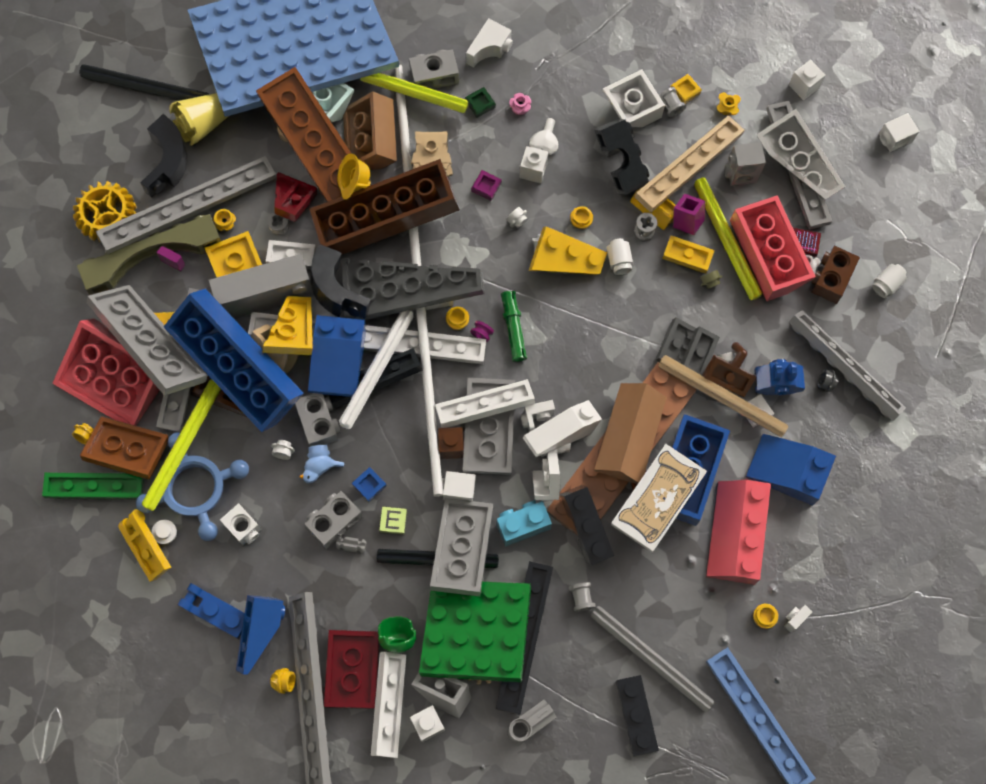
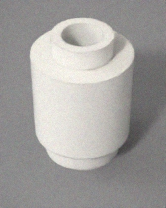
(620, 256)
(890, 280)

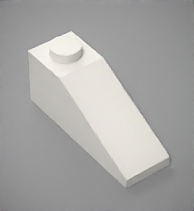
(563, 429)

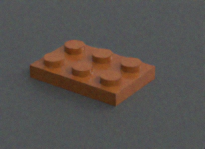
(124, 447)

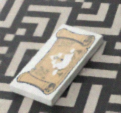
(658, 498)

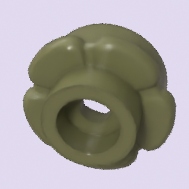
(711, 279)

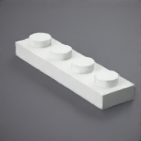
(485, 404)
(388, 705)

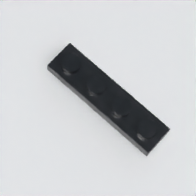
(398, 368)

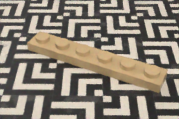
(689, 163)

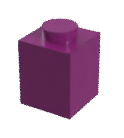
(689, 214)

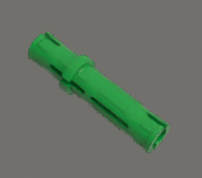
(512, 318)

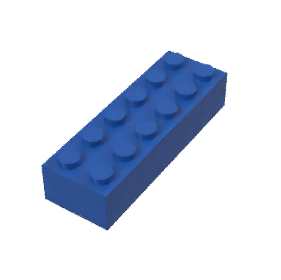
(233, 359)

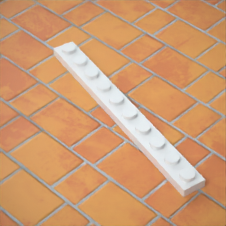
(440, 345)

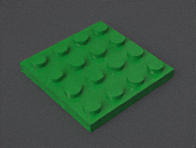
(477, 634)

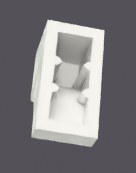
(490, 42)

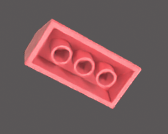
(771, 247)
(738, 531)

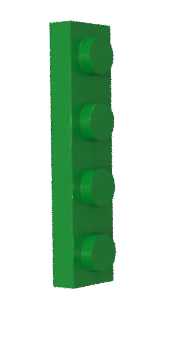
(92, 486)

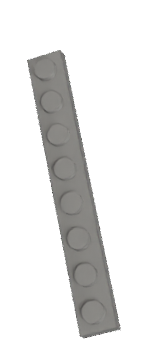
(186, 205)
(309, 689)

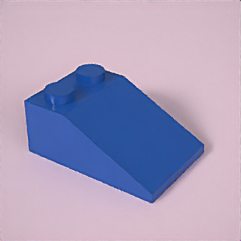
(336, 355)
(791, 467)

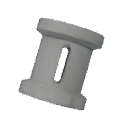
(672, 102)
(641, 221)
(582, 597)

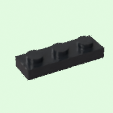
(637, 715)

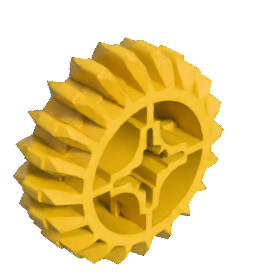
(100, 200)

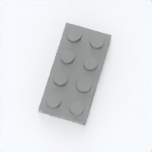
(488, 439)
(462, 547)

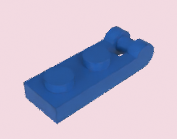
(213, 611)

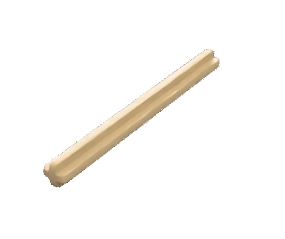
(723, 396)

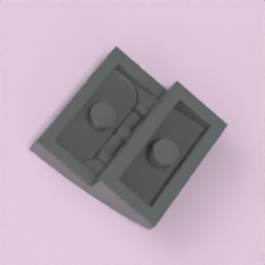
(688, 345)

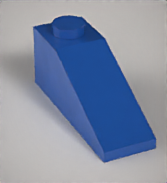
(259, 625)

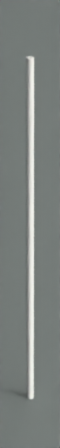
(421, 312)

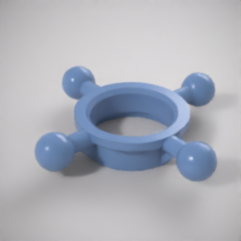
(207, 530)

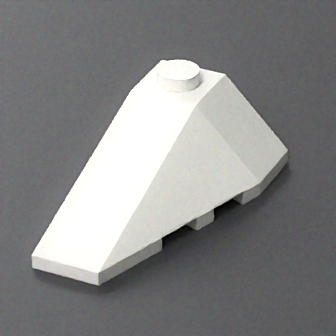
(797, 150)

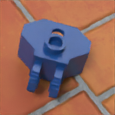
(779, 378)

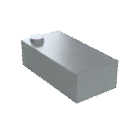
(262, 286)

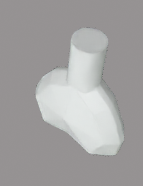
(545, 139)

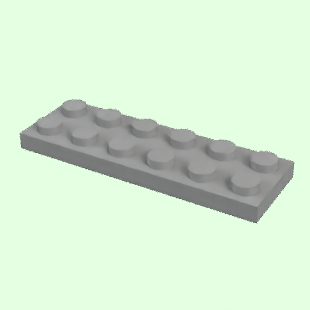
(146, 339)

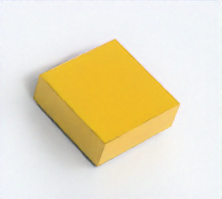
(686, 88)

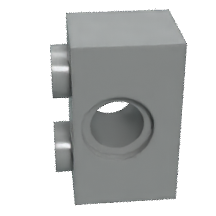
(442, 60)

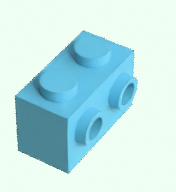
(523, 523)

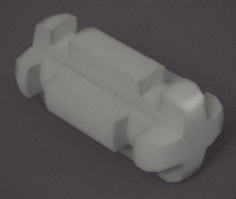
(351, 544)

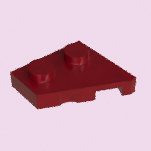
(292, 196)

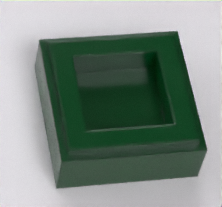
(480, 102)

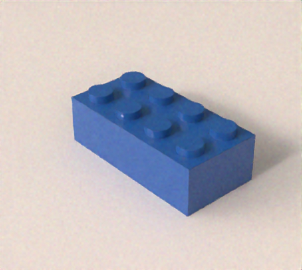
(704, 446)

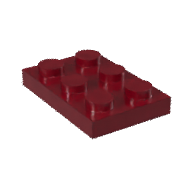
(351, 669)

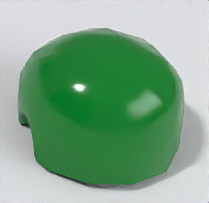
(396, 634)

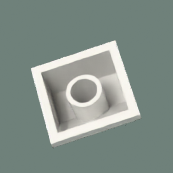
(635, 99)

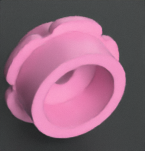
(516, 107)

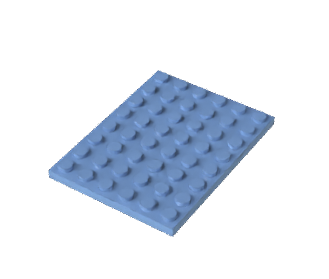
(262, 39)

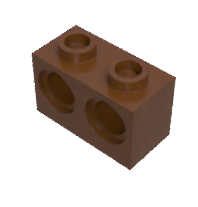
(836, 275)

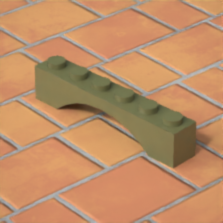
(106, 271)

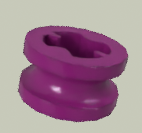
(481, 330)

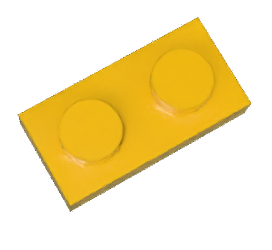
(688, 254)

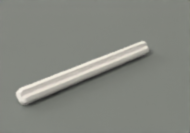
(376, 369)

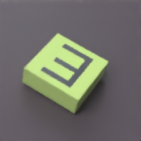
(393, 520)

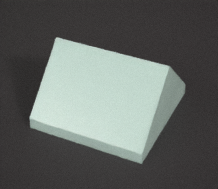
(334, 100)

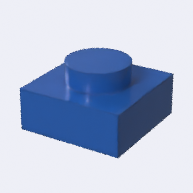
(369, 484)

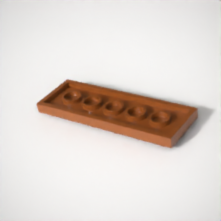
(306, 129)

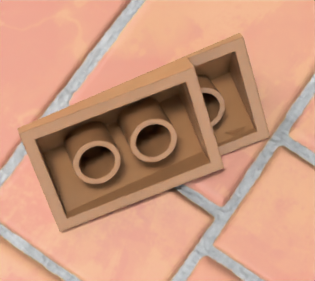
(631, 432)

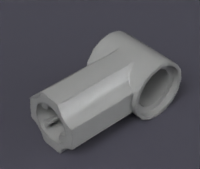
(532, 721)

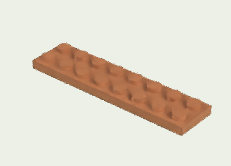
(605, 488)

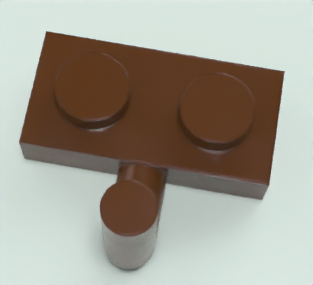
(730, 374)

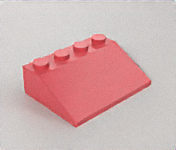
(105, 374)

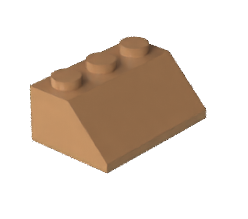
(371, 130)

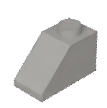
(444, 693)

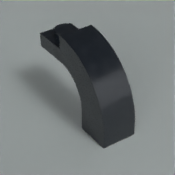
(174, 157)
(327, 289)

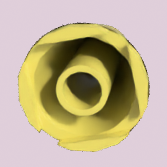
(197, 116)

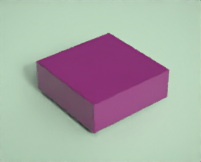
(486, 185)
(171, 258)

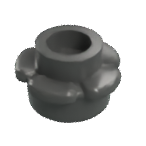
(827, 380)

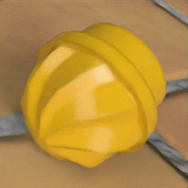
(283, 680)

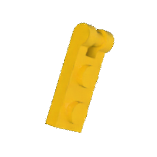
(144, 545)

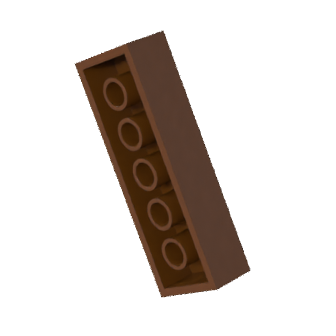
(385, 208)

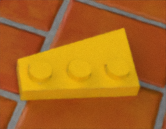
(566, 254)
(292, 329)

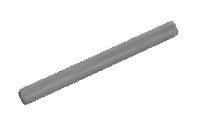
(652, 659)

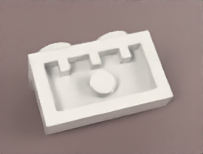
(547, 481)

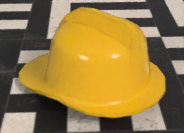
(352, 175)

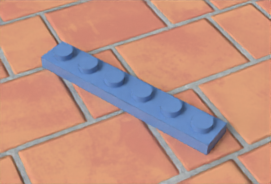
(759, 719)

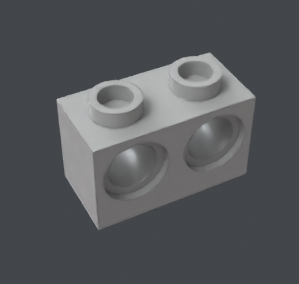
(745, 164)
(313, 421)
(337, 523)

